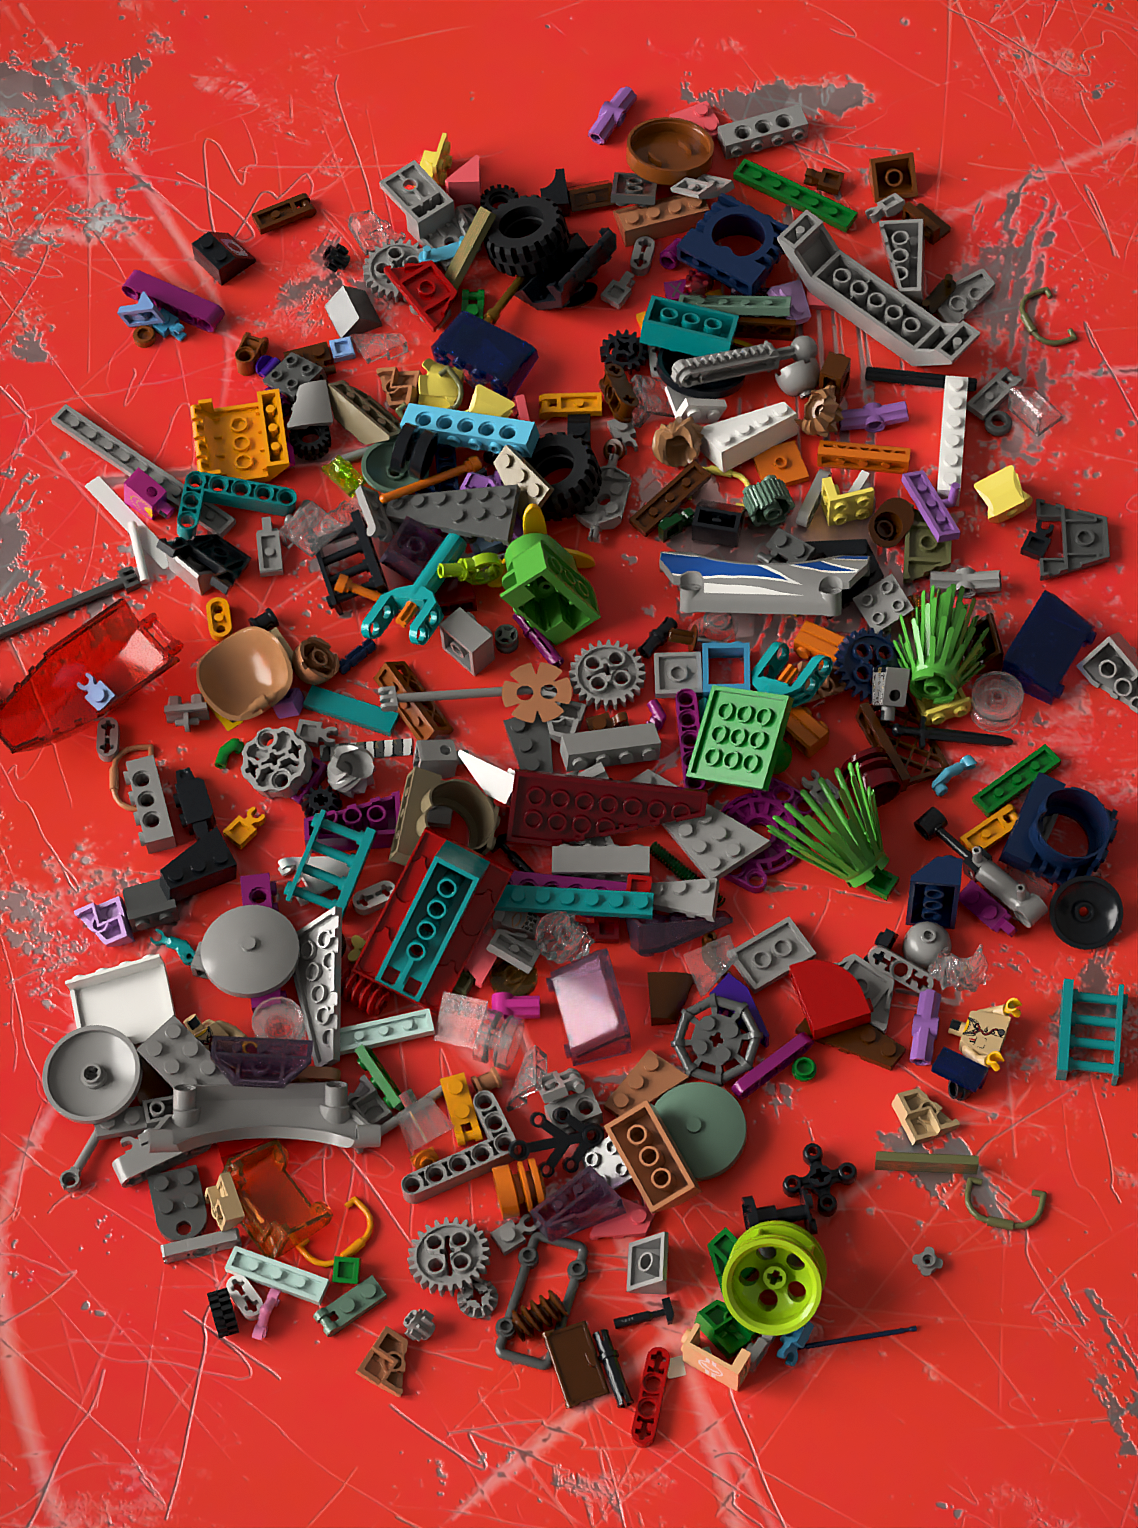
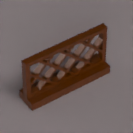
(877, 737)

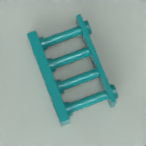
(354, 862)
(1069, 1041)

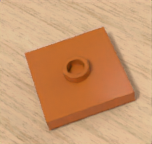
(783, 462)

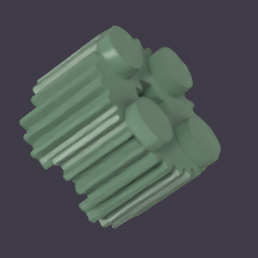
(768, 502)

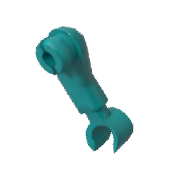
(181, 946)

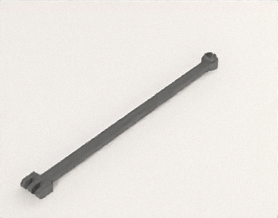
(127, 580)

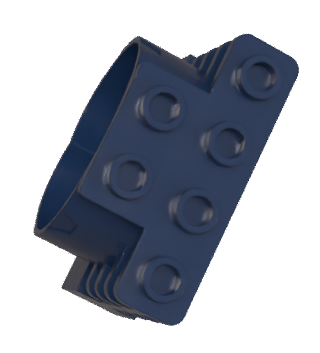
(727, 219)
(1030, 851)

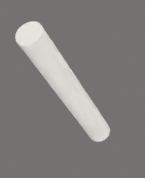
(138, 552)

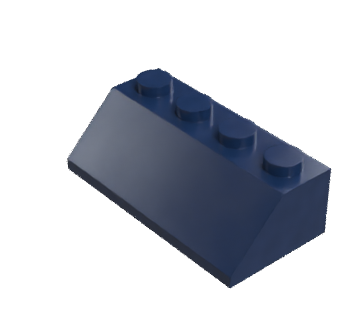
(935, 892)

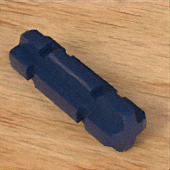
(356, 655)

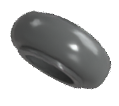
(998, 430)

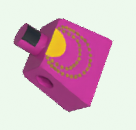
(146, 496)

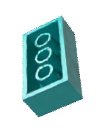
(687, 327)

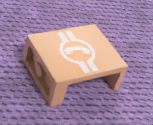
(728, 1374)

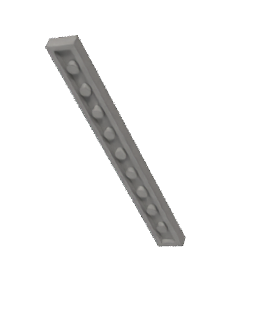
(129, 460)

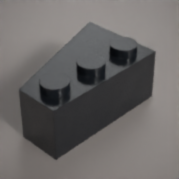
(198, 868)

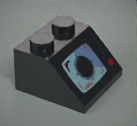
(221, 256)

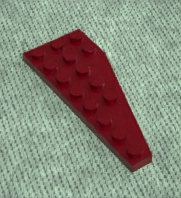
(571, 808)

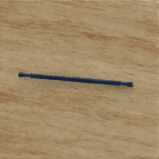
(858, 1337)

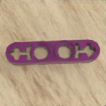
(772, 1065)

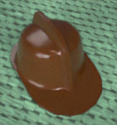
(891, 522)

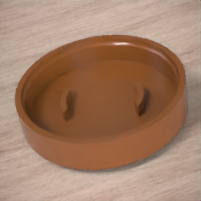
(669, 150)

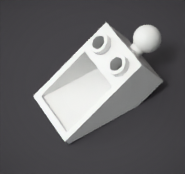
(491, 779)

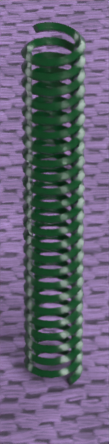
(675, 864)

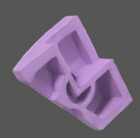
(108, 921)

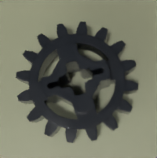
(624, 351)

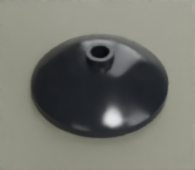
(1102, 917)

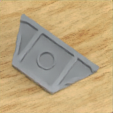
(874, 986)

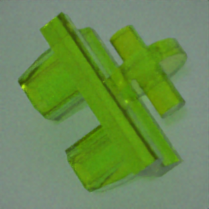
(344, 475)

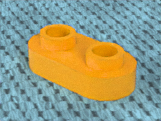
(219, 621)

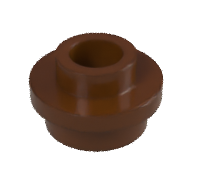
(619, 448)

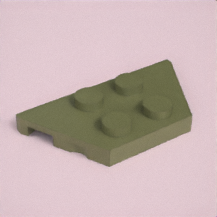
(923, 551)

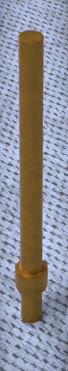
(493, 314)

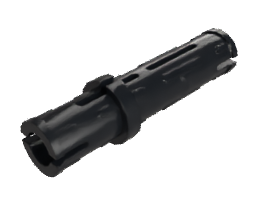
(608, 1357)

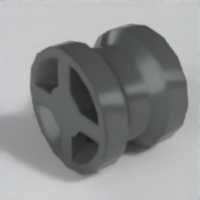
(509, 633)

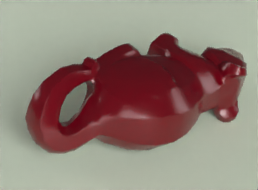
(698, 283)

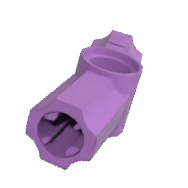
(612, 115)
(874, 416)
(925, 1027)

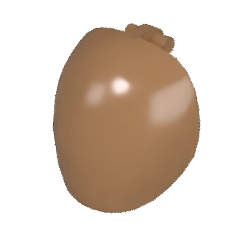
(244, 674)

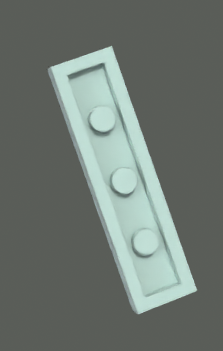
(386, 1031)
(277, 1275)

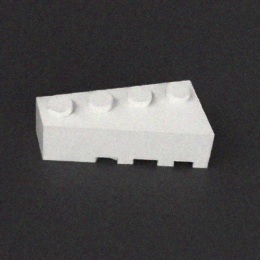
(747, 435)

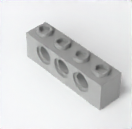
(763, 131)
(145, 771)

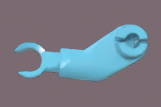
(944, 777)

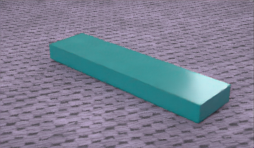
(350, 710)

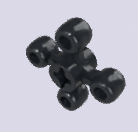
(817, 1170)

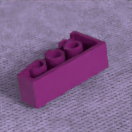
(377, 814)

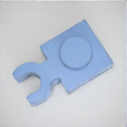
(98, 694)

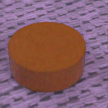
(144, 336)

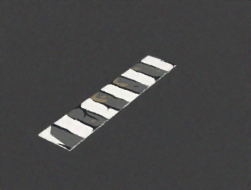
(381, 748)

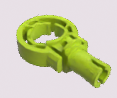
(469, 568)

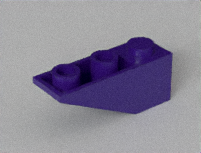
(737, 991)

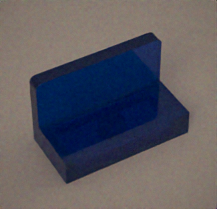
(960, 1070)

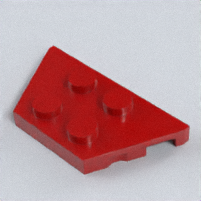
(425, 290)

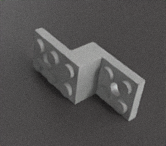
(426, 207)

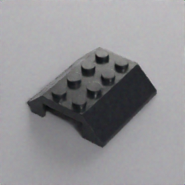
(567, 277)

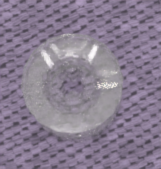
(279, 1016)

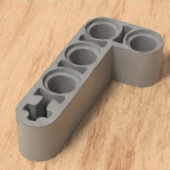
(138, 1164)

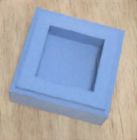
(342, 349)

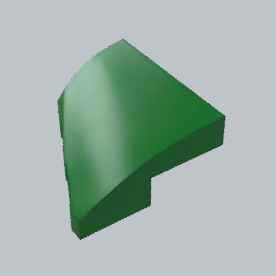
(724, 1329)

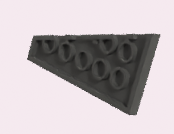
(465, 512)

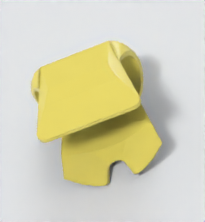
(438, 390)
(490, 403)
(1003, 495)

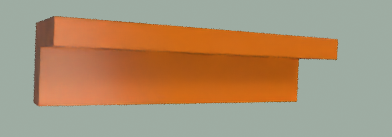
(863, 457)

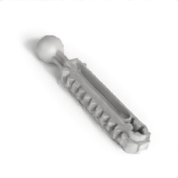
(740, 361)

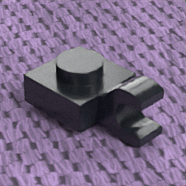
(885, 939)

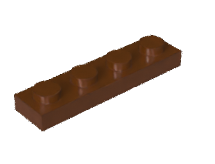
(670, 498)

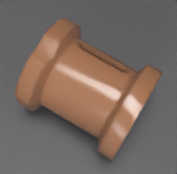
(487, 1081)

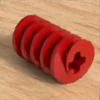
(362, 995)

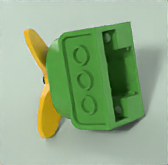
(545, 581)

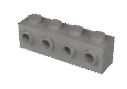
(610, 746)
(601, 862)

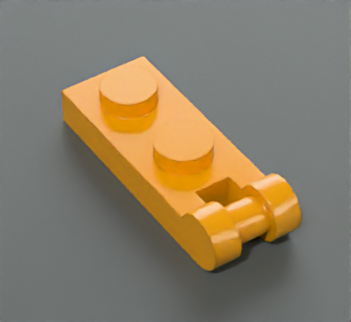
(570, 403)
(991, 830)
(460, 1108)

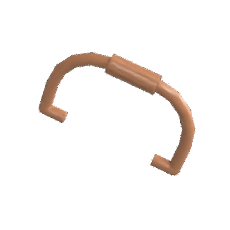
(114, 774)

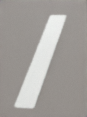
(124, 515)

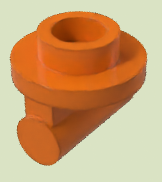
(424, 1158)

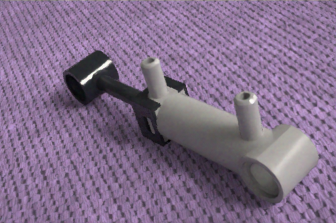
(981, 868)

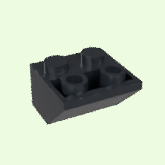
(718, 523)

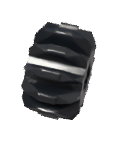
(325, 797)

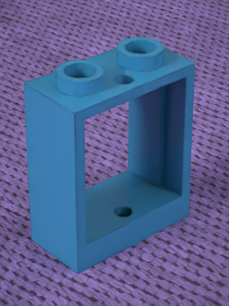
(725, 650)

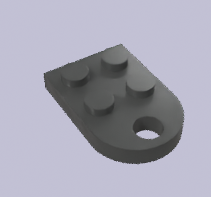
(178, 1201)

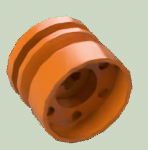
(518, 1188)

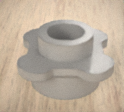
(927, 1268)

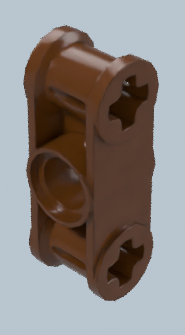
(618, 393)

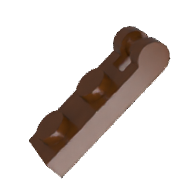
(283, 213)

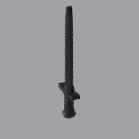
(939, 734)

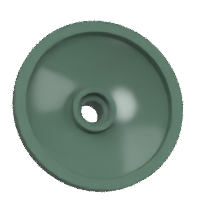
(377, 471)

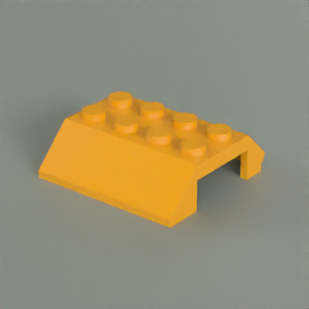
(242, 438)

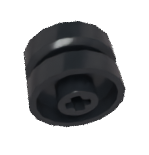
(414, 451)

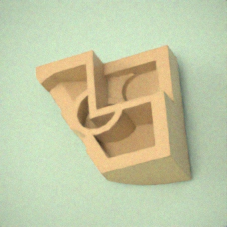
(921, 1116)
(224, 1202)

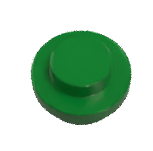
(804, 1069)

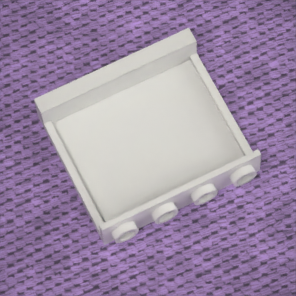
(125, 997)

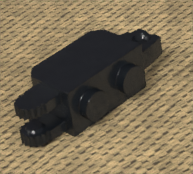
(195, 804)

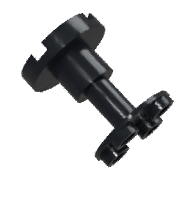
(791, 1214)

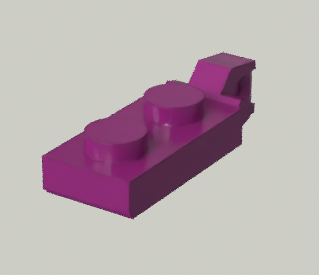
(986, 908)

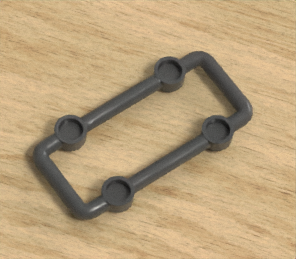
(528, 1260)

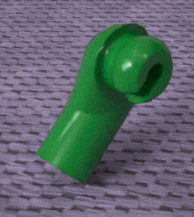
(224, 752)

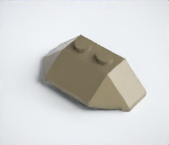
(361, 414)

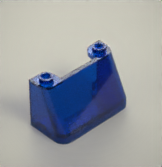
(1047, 647)

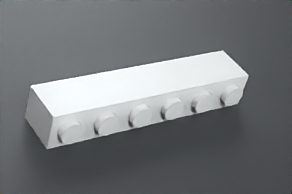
(952, 435)

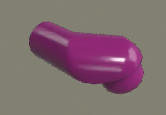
(658, 715)

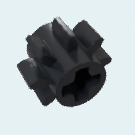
(336, 257)

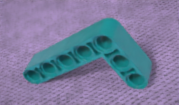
(228, 497)

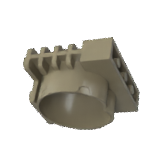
(425, 790)

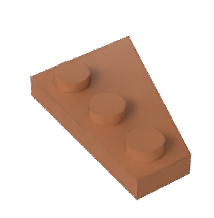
(646, 1081)

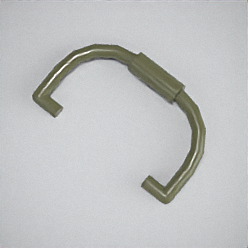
(1031, 328)
(398, 410)
(1000, 1222)

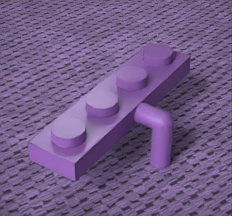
(931, 506)

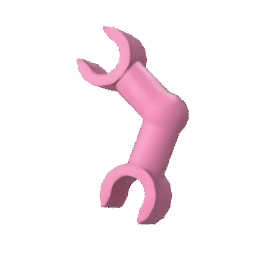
(261, 1328)

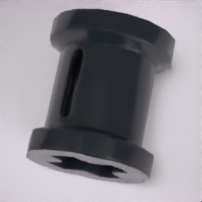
(265, 620)

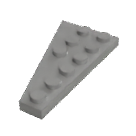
(712, 841)
(319, 984)

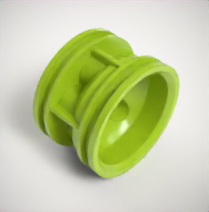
(743, 1296)

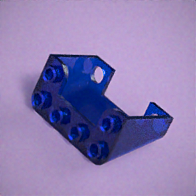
(486, 353)

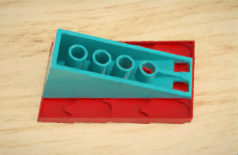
(432, 920)

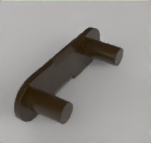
(939, 294)

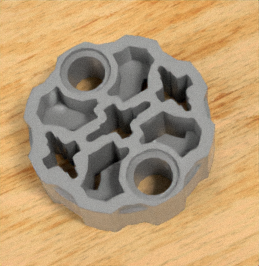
(277, 762)

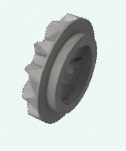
(471, 1307)

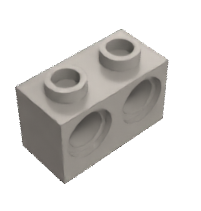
(575, 1103)

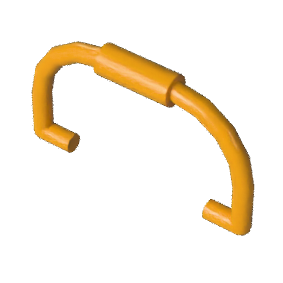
(351, 1250)

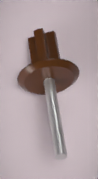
(688, 637)

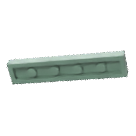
(743, 305)

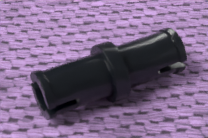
(657, 637)

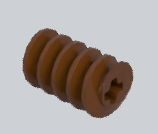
(538, 1315)

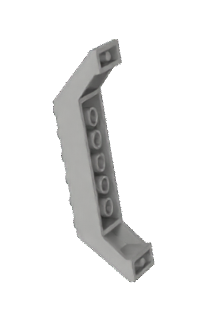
(870, 300)

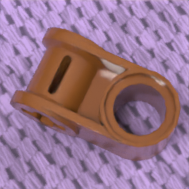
(249, 352)

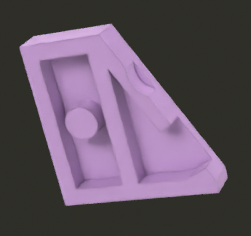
(799, 306)

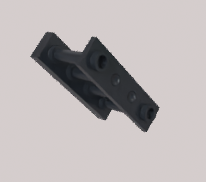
(370, 564)

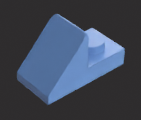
(142, 313)

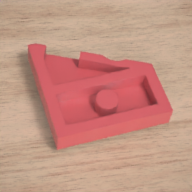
(701, 115)
(520, 408)
(633, 1223)

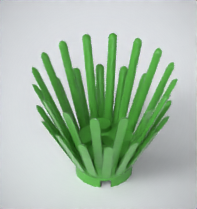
(851, 848)

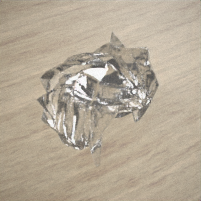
(562, 937)
(960, 972)

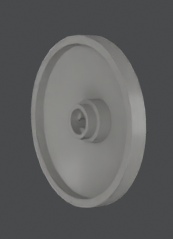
(250, 951)
(92, 1074)

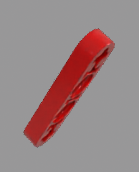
(652, 1397)

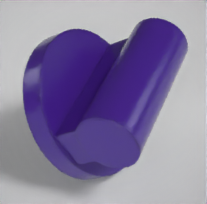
(265, 365)

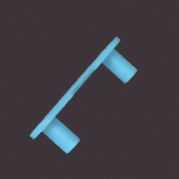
(441, 253)

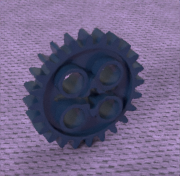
(851, 663)

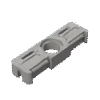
(200, 1245)

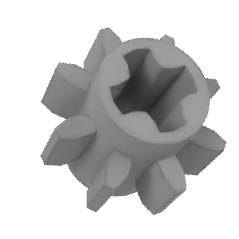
(419, 1324)

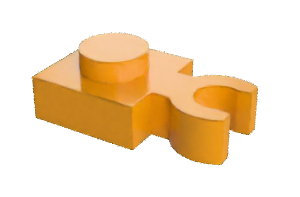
(242, 829)

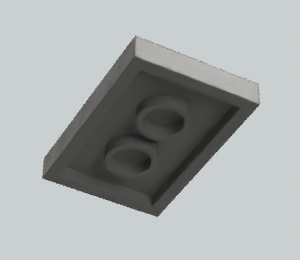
(632, 189)

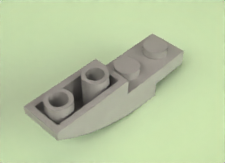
(135, 1119)

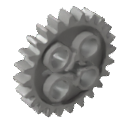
(395, 255)
(607, 675)
(425, 1260)

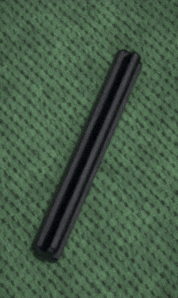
(912, 377)

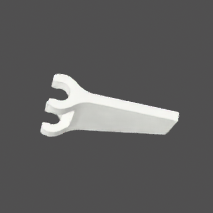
(313, 884)

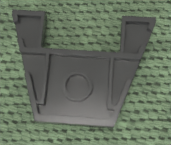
(1083, 540)

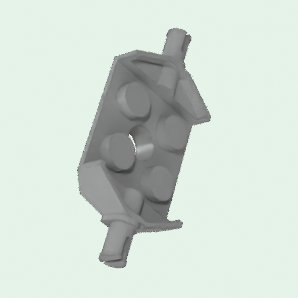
(614, 487)

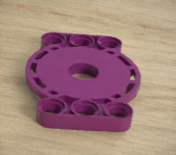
(759, 809)

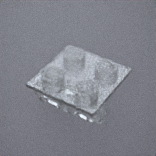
(459, 1019)

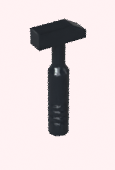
(511, 855)
(646, 1316)

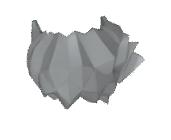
(351, 770)

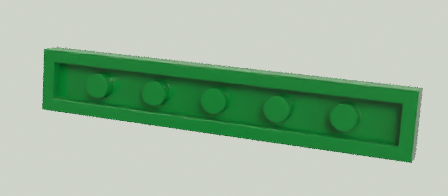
(795, 195)

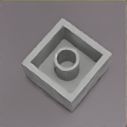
(467, 641)

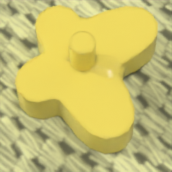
(358, 944)

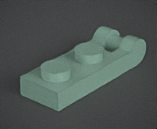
(350, 1306)

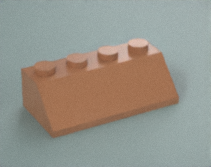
(665, 218)
(652, 1158)

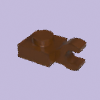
(826, 181)
(604, 721)

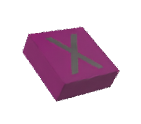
(674, 289)

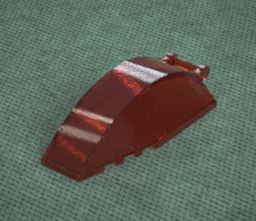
(110, 648)

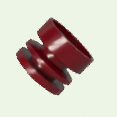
(876, 773)

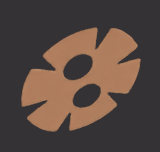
(528, 709)

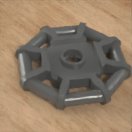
(709, 1027)

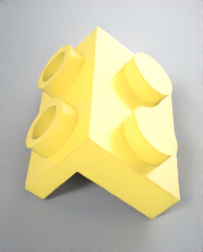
(938, 713)

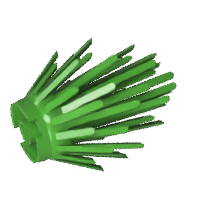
(940, 646)

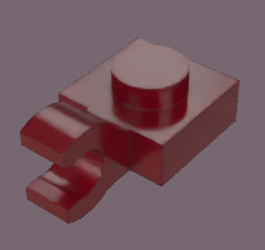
(603, 929)

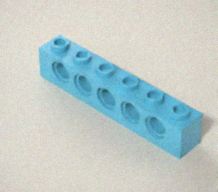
(474, 429)

